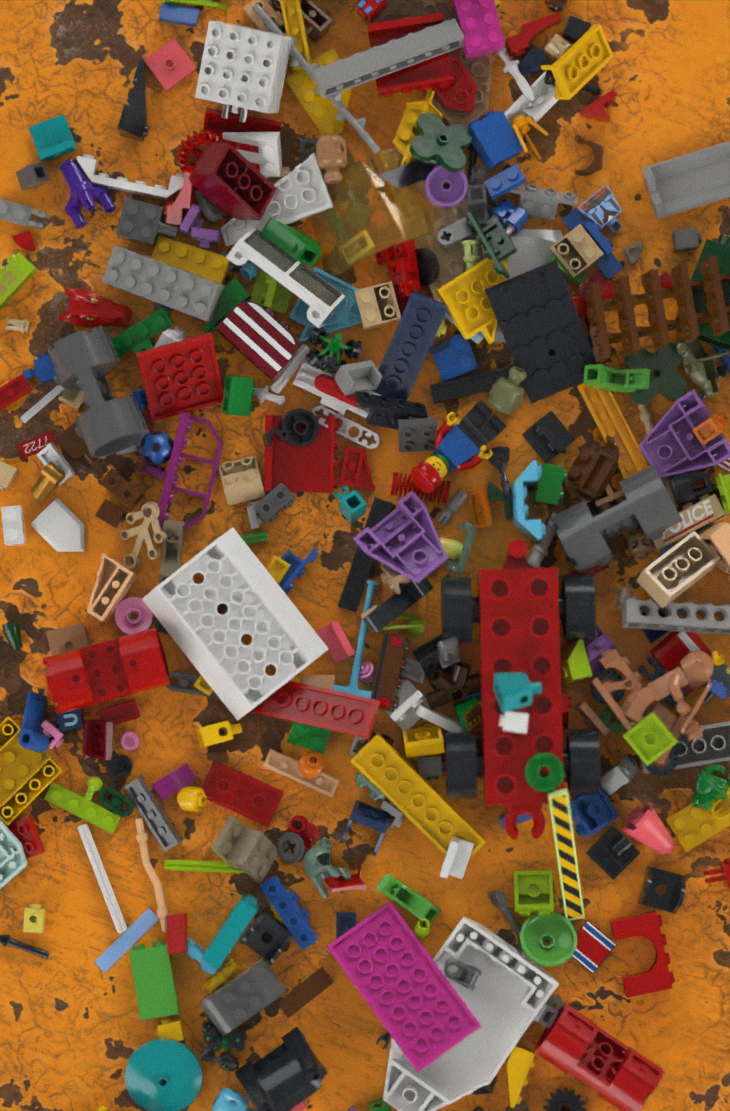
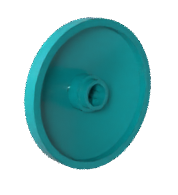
(167, 1061)

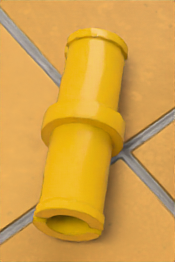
(222, 975)

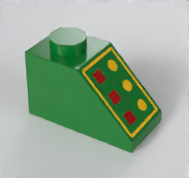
(468, 713)

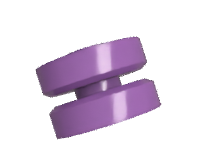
(445, 197)

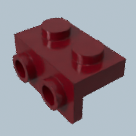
(97, 739)

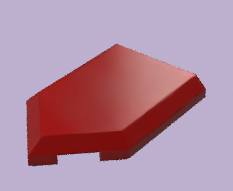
(461, 93)

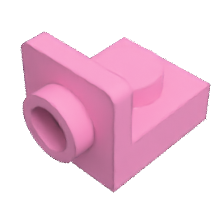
(51, 730)

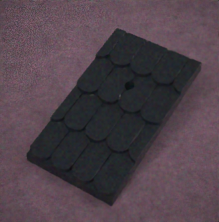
(542, 330)

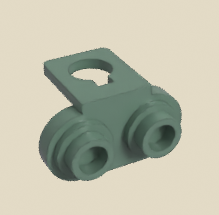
(363, 782)

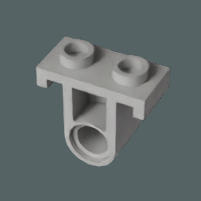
(618, 775)

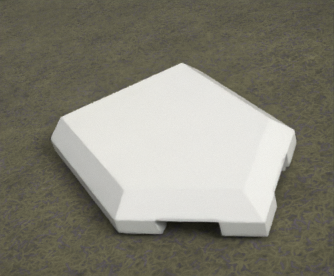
(60, 528)

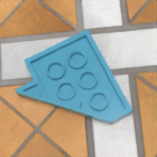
(344, 316)

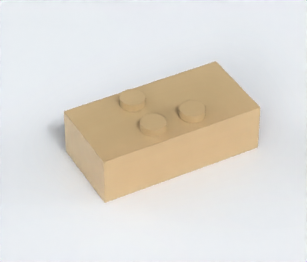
(678, 569)

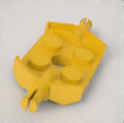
(411, 114)

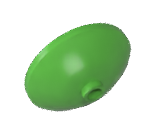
(551, 929)

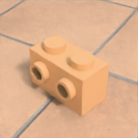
(266, 5)

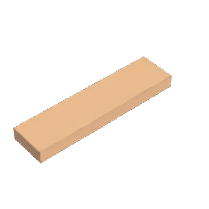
(289, 768)

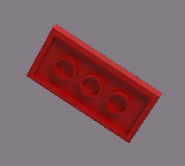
(241, 793)

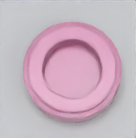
(129, 740)

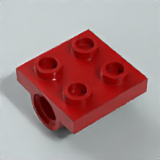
(27, 833)

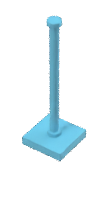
(352, 687)

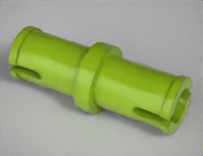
(422, 929)

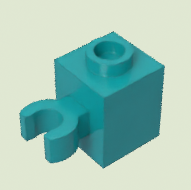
(350, 505)

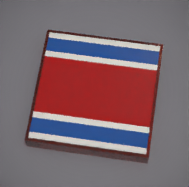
(592, 946)

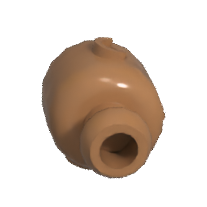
(331, 156)

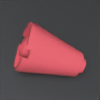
(649, 829)

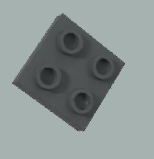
(417, 434)

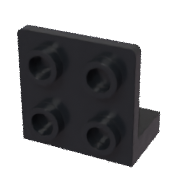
(428, 658)

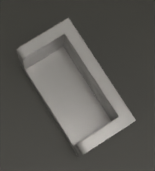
(358, 377)

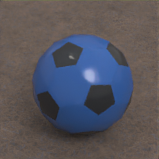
(157, 447)

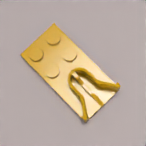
(580, 63)
(696, 825)

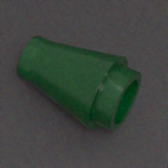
(13, 634)

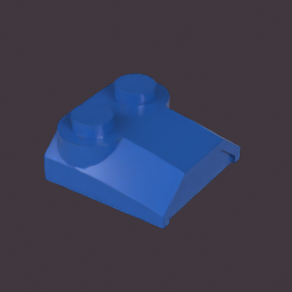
(453, 357)

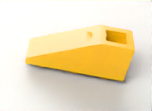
(517, 1068)

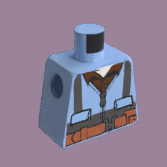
(602, 209)

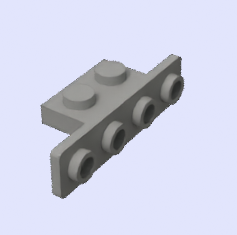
(542, 202)

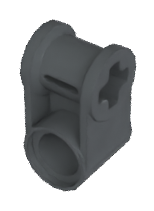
(463, 973)

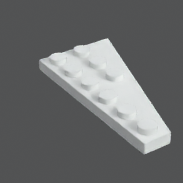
(296, 198)

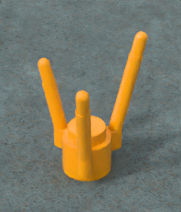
(521, 126)

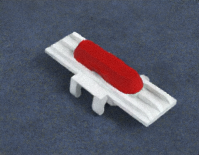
(325, 386)

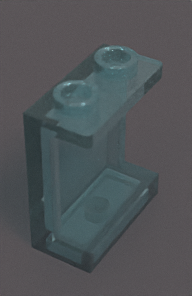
(460, 567)

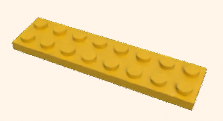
(414, 795)

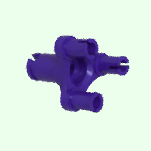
(82, 193)

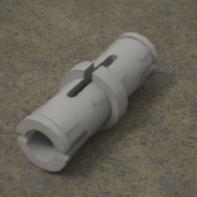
(452, 508)

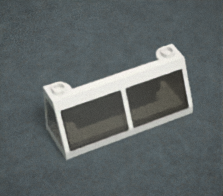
(290, 273)

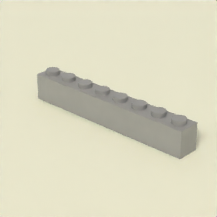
(388, 58)

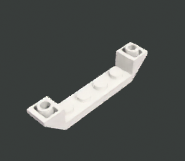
(90, 164)

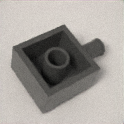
(143, 223)

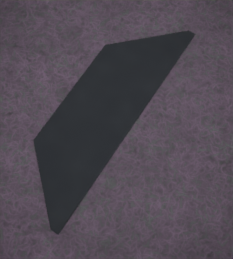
(409, 173)

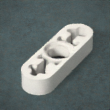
(438, 719)

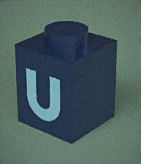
(69, 720)

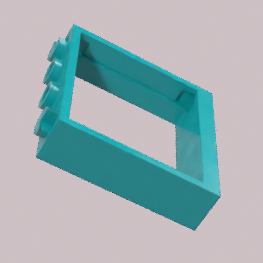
(231, 931)

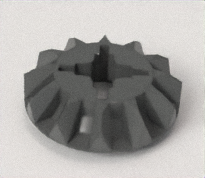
(285, 843)

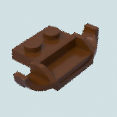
(593, 471)

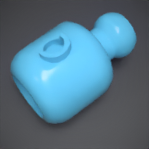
(231, 1101)

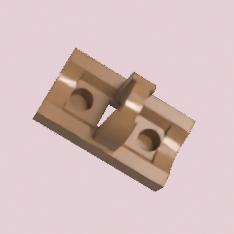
(604, 503)

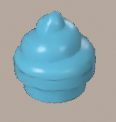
(249, 270)

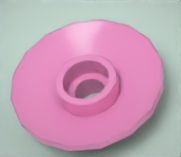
(123, 618)

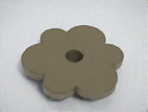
(555, 1000)

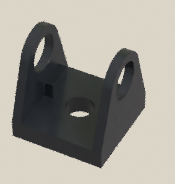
(674, 895)
(267, 949)

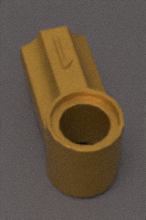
(50, 477)

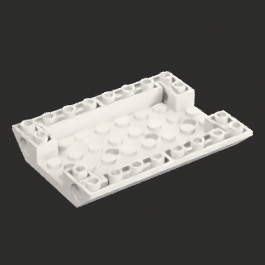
(254, 608)

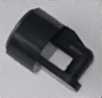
(683, 489)

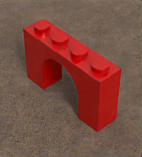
(658, 975)

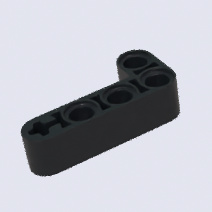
(397, 604)

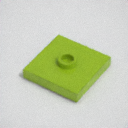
(650, 738)

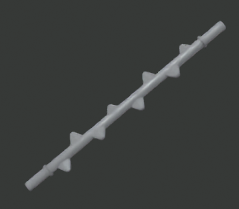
(297, 59)

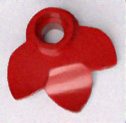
(605, 287)
(307, 832)

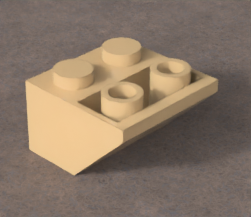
(577, 251)
(377, 305)
(241, 480)

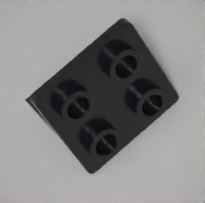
(548, 437)

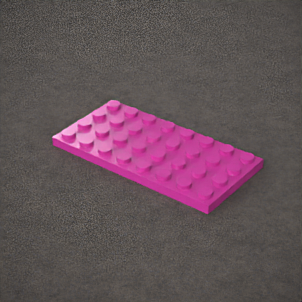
(404, 987)

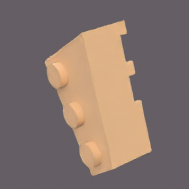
(110, 588)

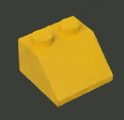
(423, 742)

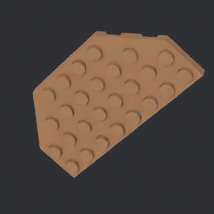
(478, 67)

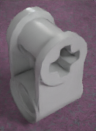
(457, 232)

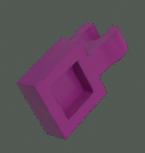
(155, 471)

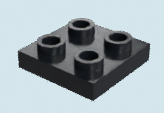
(612, 852)

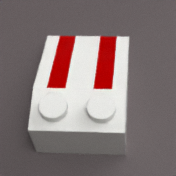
(259, 148)

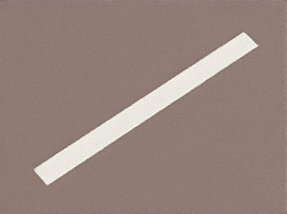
(43, 402)

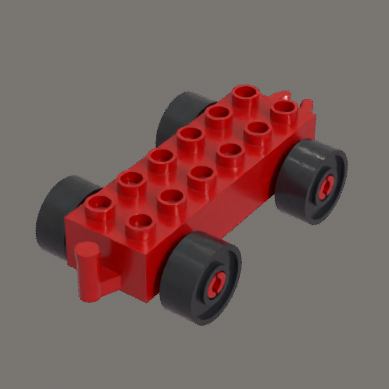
(520, 634)

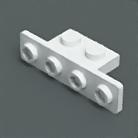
(535, 108)

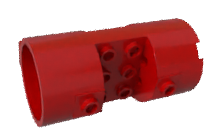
(106, 671)
(598, 1060)

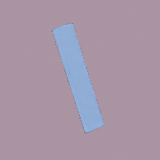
(126, 940)

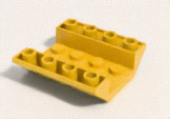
(22, 772)

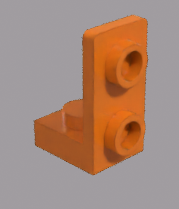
(711, 427)

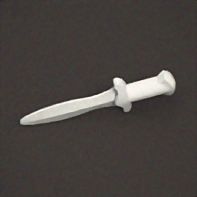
(512, 68)
(263, 394)

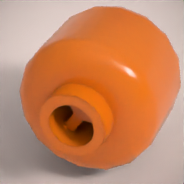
(311, 764)

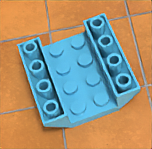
(533, 528)

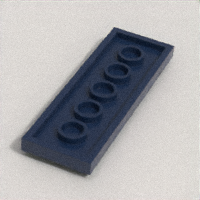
(410, 345)

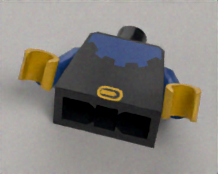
(720, 679)

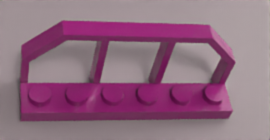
(176, 461)

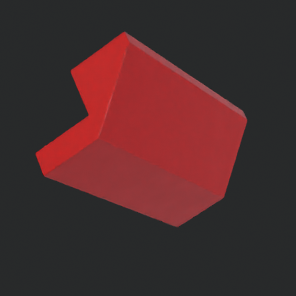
(218, 125)

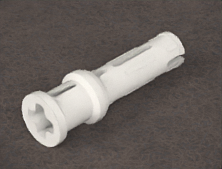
(540, 550)

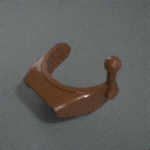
(596, 165)

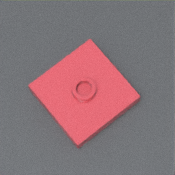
(170, 64)

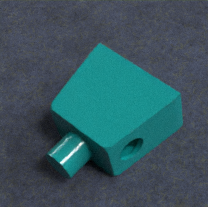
(514, 690)

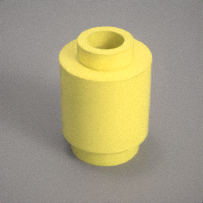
(452, 548)

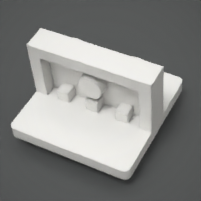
(408, 703)

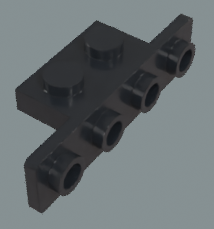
(387, 411)

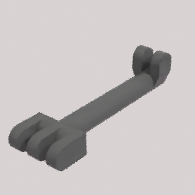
(498, 898)

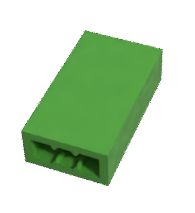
(154, 980)

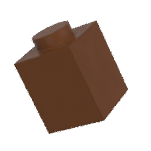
(111, 514)

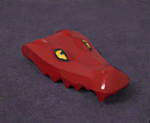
(91, 310)

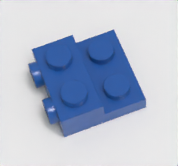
(591, 813)

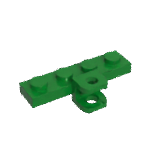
(140, 335)

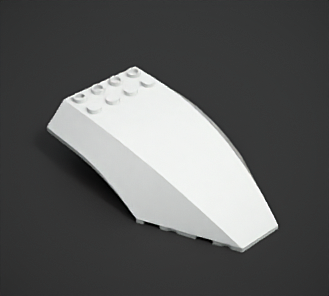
(503, 1003)

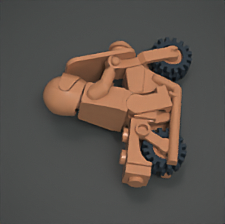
(610, 688)

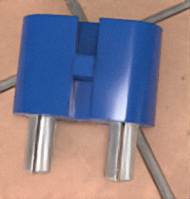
(509, 216)

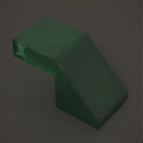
(496, 495)

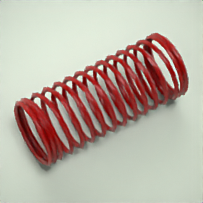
(395, 487)

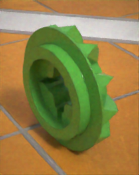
(605, 717)

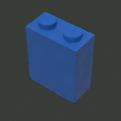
(494, 139)

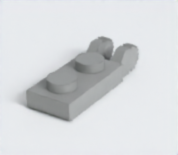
(19, 214)

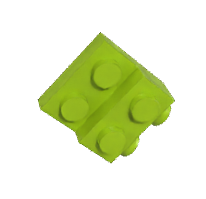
(533, 892)

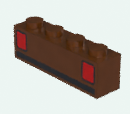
(389, 670)

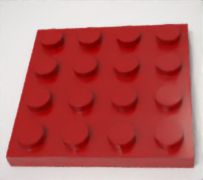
(180, 377)

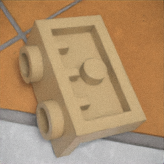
(393, 578)

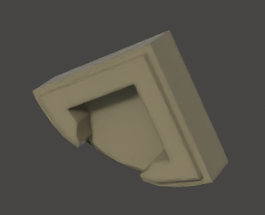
(633, 252)

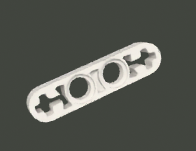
(347, 424)

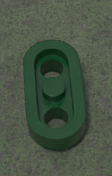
(116, 801)

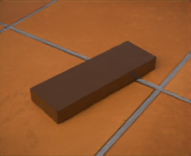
(305, 992)

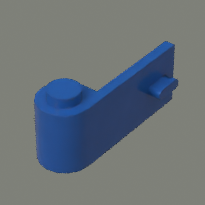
(31, 726)

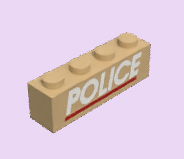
(693, 518)

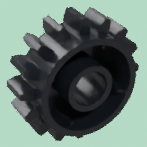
(562, 1098)

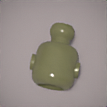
(507, 392)

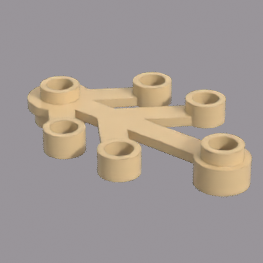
(150, 513)

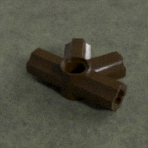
(448, 684)

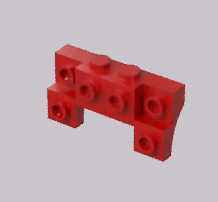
(402, 270)

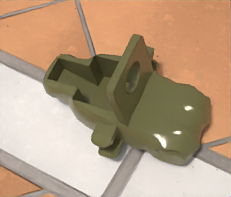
(700, 366)

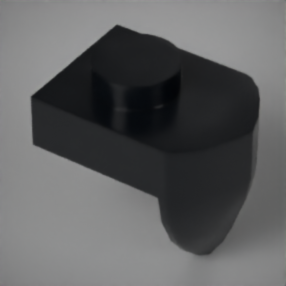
(119, 766)

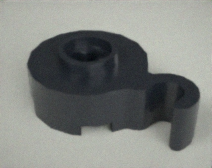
(287, 429)

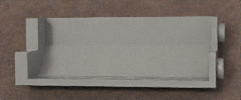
(689, 180)

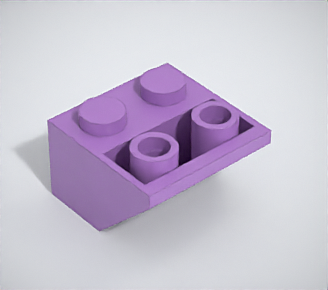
(595, 648)

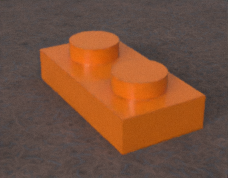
(480, 508)

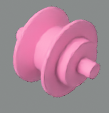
(367, 672)

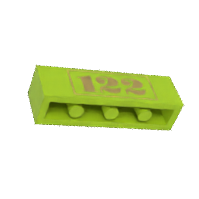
(14, 277)

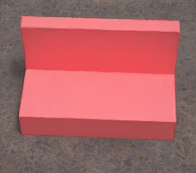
(336, 641)

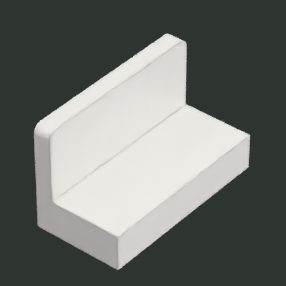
(456, 858)

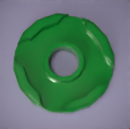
(532, 772)

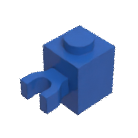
(44, 369)

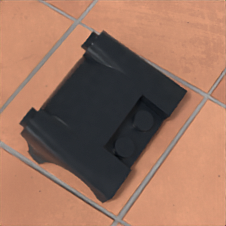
(283, 1075)

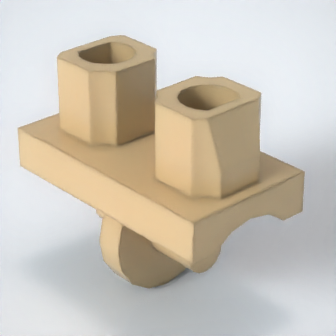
(557, 46)

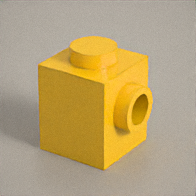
(170, 1029)

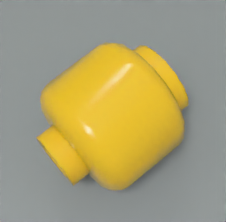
(192, 799)

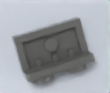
(273, 502)

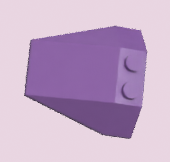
(674, 446)
(405, 540)

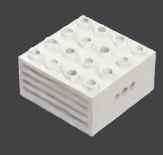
(243, 68)

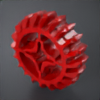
(195, 144)

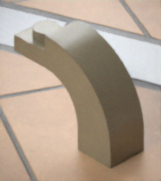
(171, 549)

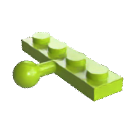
(83, 805)

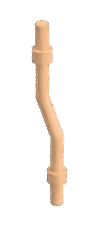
(142, 838)

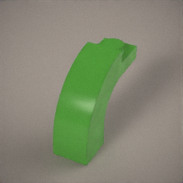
(408, 898)

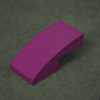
(173, 782)

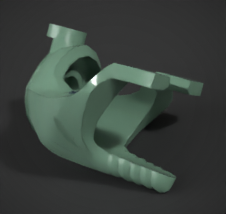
(317, 866)

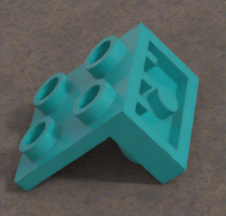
(53, 138)

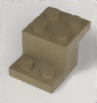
(245, 849)

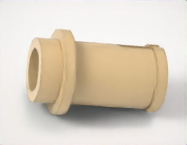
(18, 325)

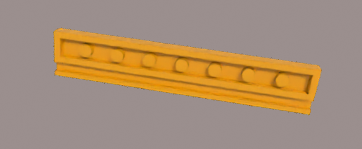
(613, 424)

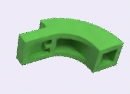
(616, 380)

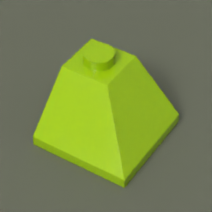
(574, 663)

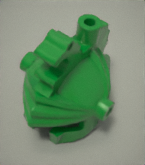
(710, 787)

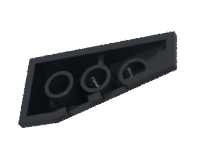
(134, 116)

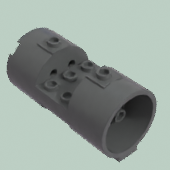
(84, 362)
(587, 536)

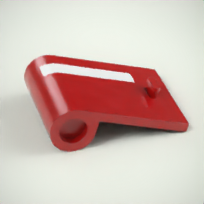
(675, 648)

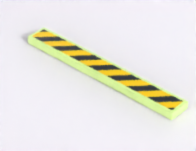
(566, 854)

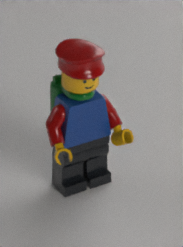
(458, 446)

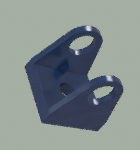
(370, 817)

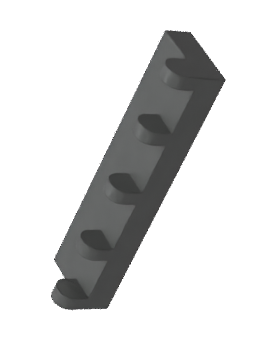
(152, 813)

